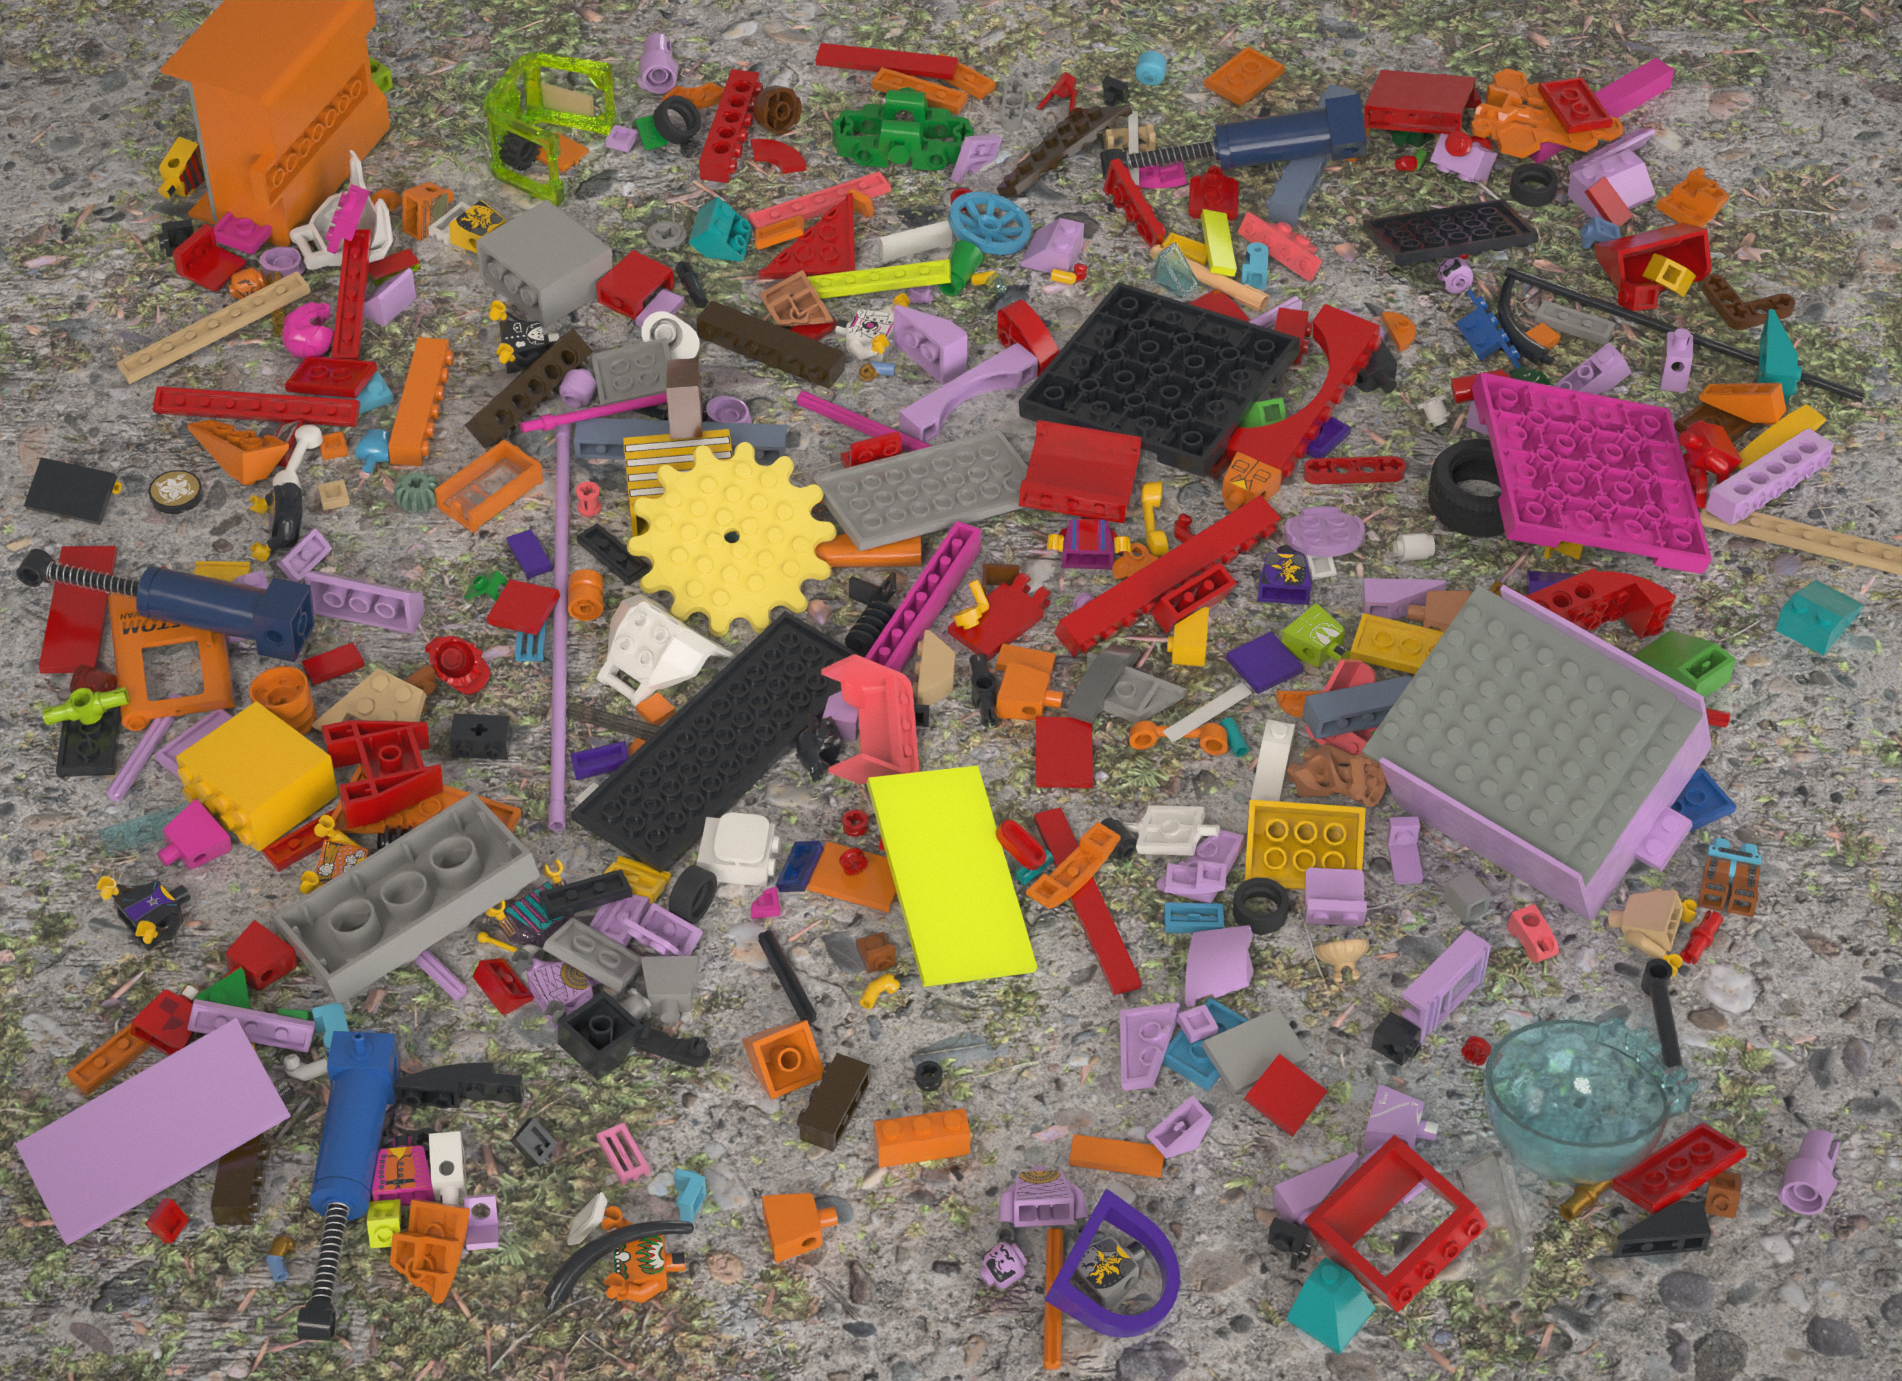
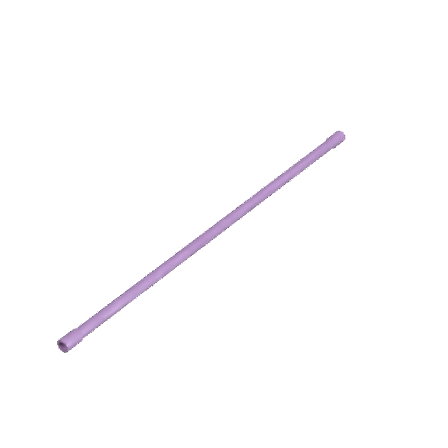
(557, 805)

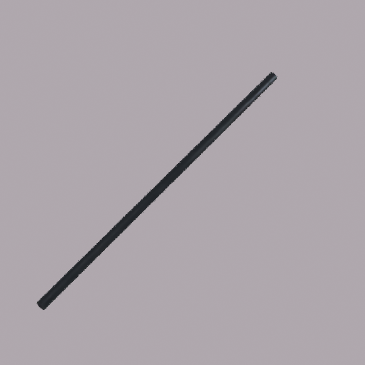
(1665, 328)

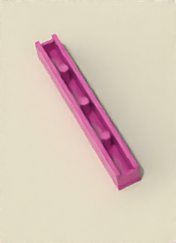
(1622, 97)

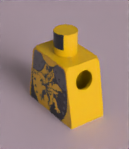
(473, 225)

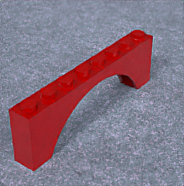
(1347, 346)

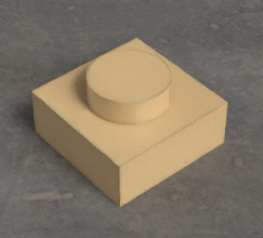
(333, 495)

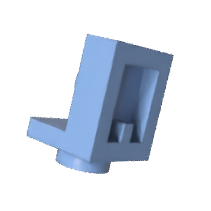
(1598, 230)

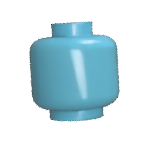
(1151, 68)

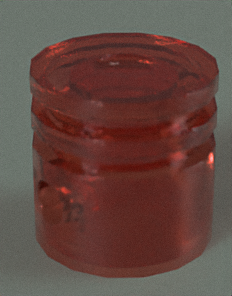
(92, 679)

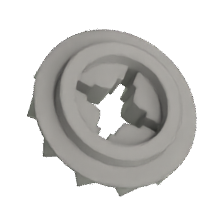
(663, 229)

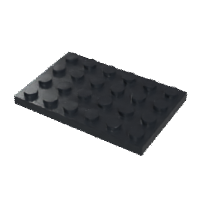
(1450, 232)

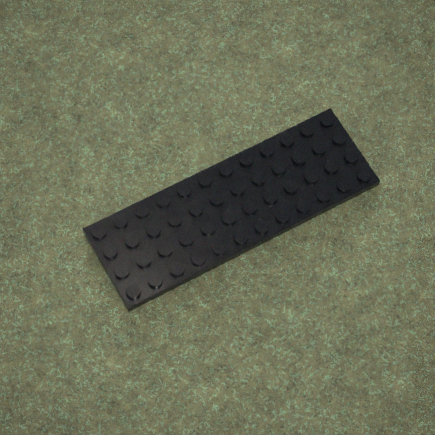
(715, 745)

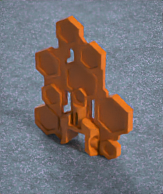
(1507, 119)

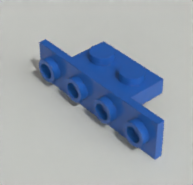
(1482, 333)

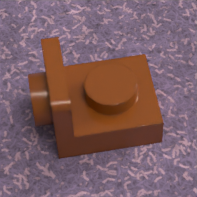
(425, 680)
(876, 952)
(1723, 1194)

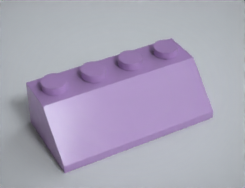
(365, 602)

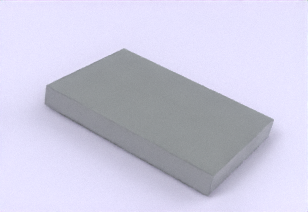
(594, 954)
(1251, 1047)

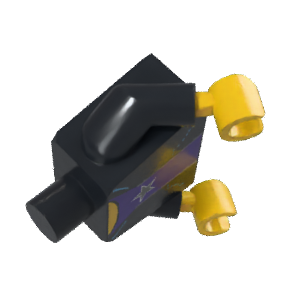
(284, 518)
(147, 909)

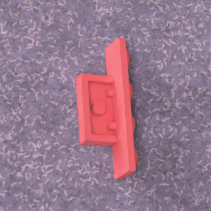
(1283, 244)

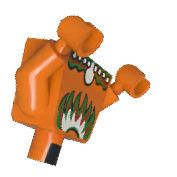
(639, 1265)

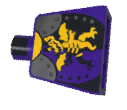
(1284, 578)

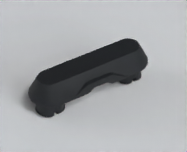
(688, 1052)

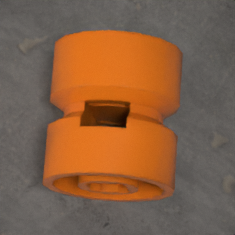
(585, 595)

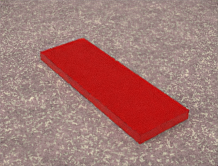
(77, 613)

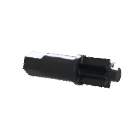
(691, 283)

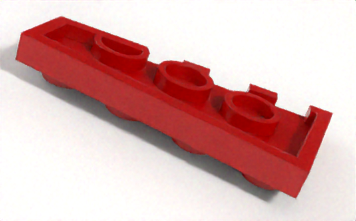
(1130, 198)

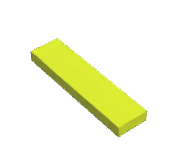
(1218, 243)

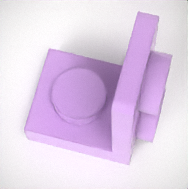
(1403, 850)

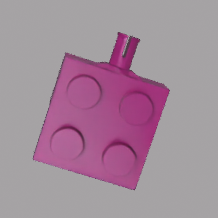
(346, 218)

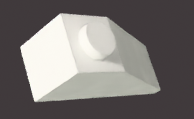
(1273, 761)

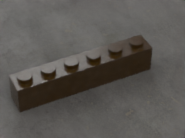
(770, 344)

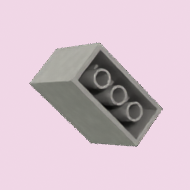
(544, 262)

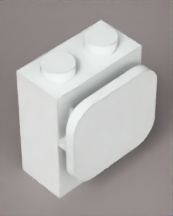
(739, 848)

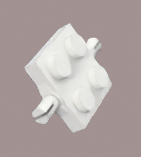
(1171, 830)

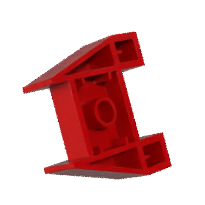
(389, 764)

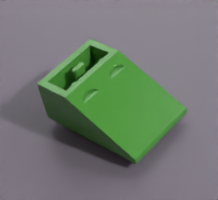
(1689, 661)

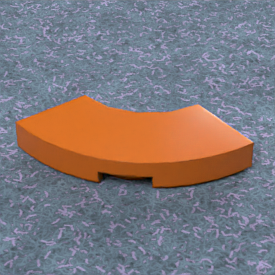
(701, 96)

